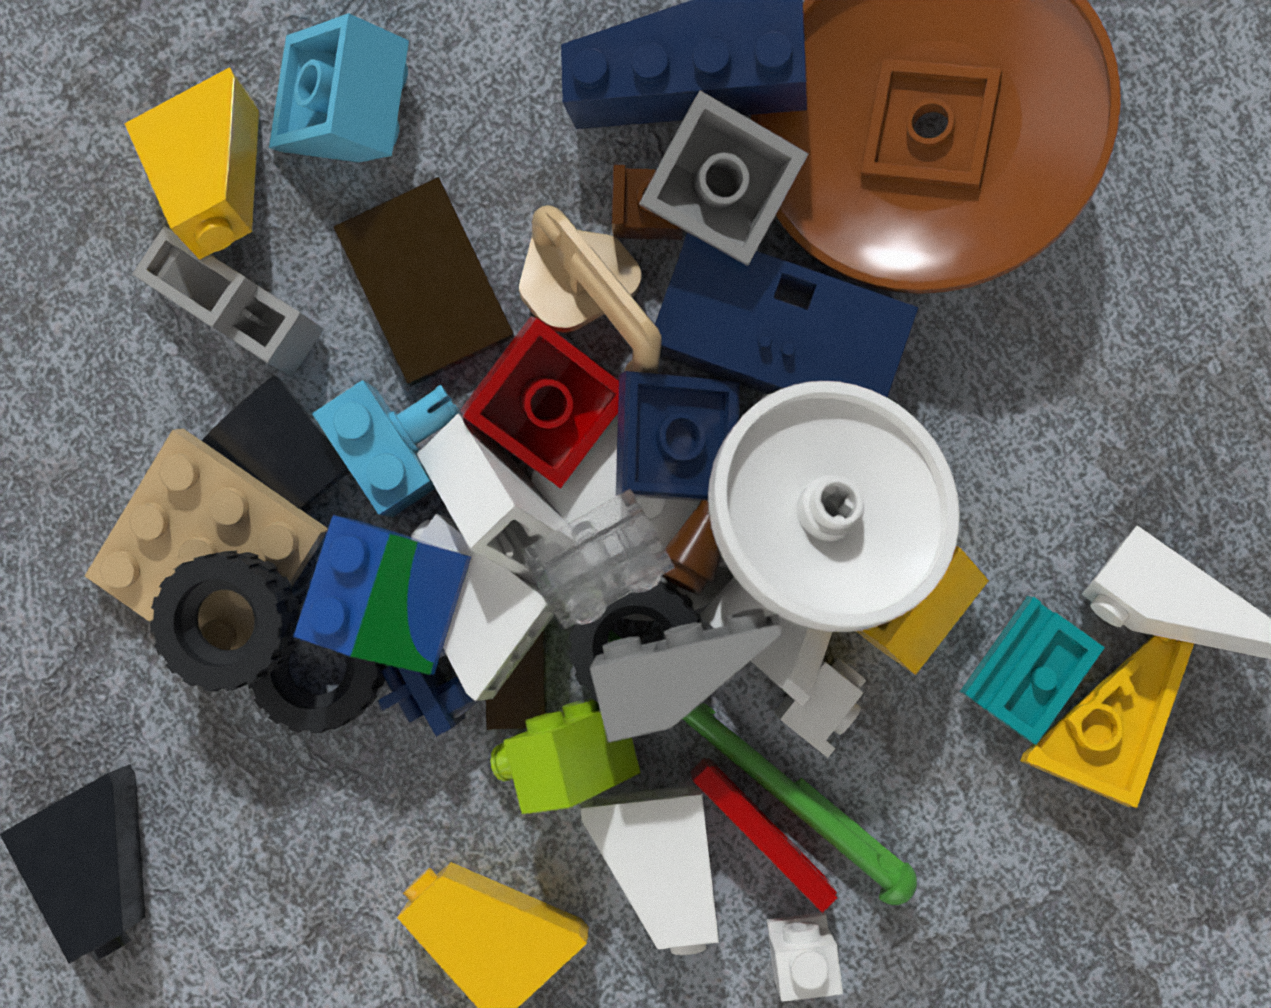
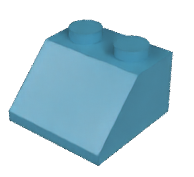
(340, 91)

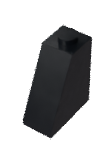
(85, 864)

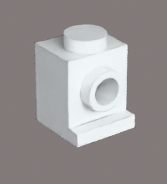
(829, 707)
(804, 957)

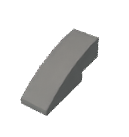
(228, 302)

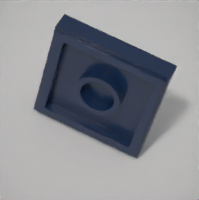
(671, 433)

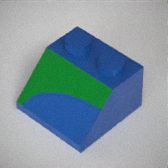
(382, 596)

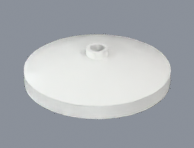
(874, 475)

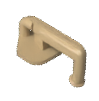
(581, 276)

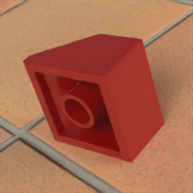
(544, 402)

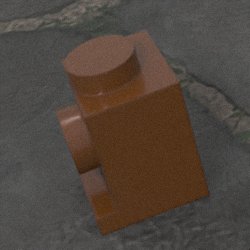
(629, 217)

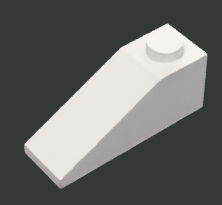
(1171, 598)

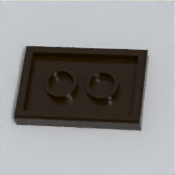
(424, 281)

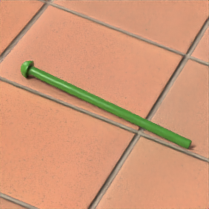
(894, 876)

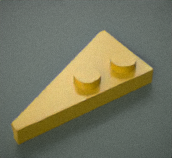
(1118, 726)

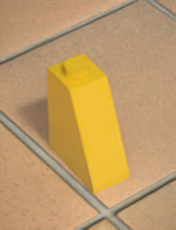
(202, 161)
(489, 935)

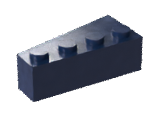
(657, 64)

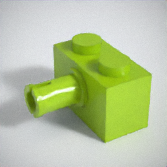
(563, 759)

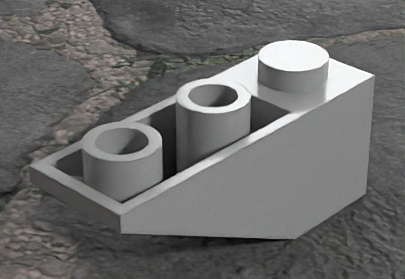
(663, 681)

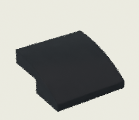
(279, 444)

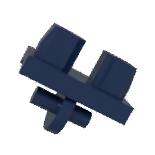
(427, 695)

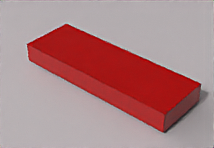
(764, 833)

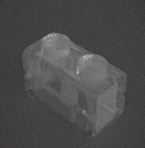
(597, 560)

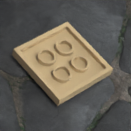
(196, 507)

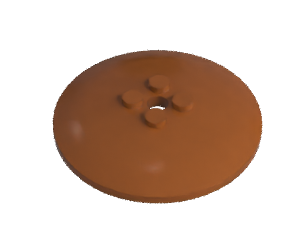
(1022, 151)

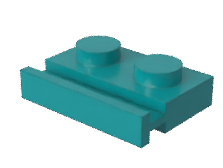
(1032, 669)

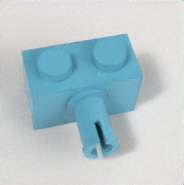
(384, 445)

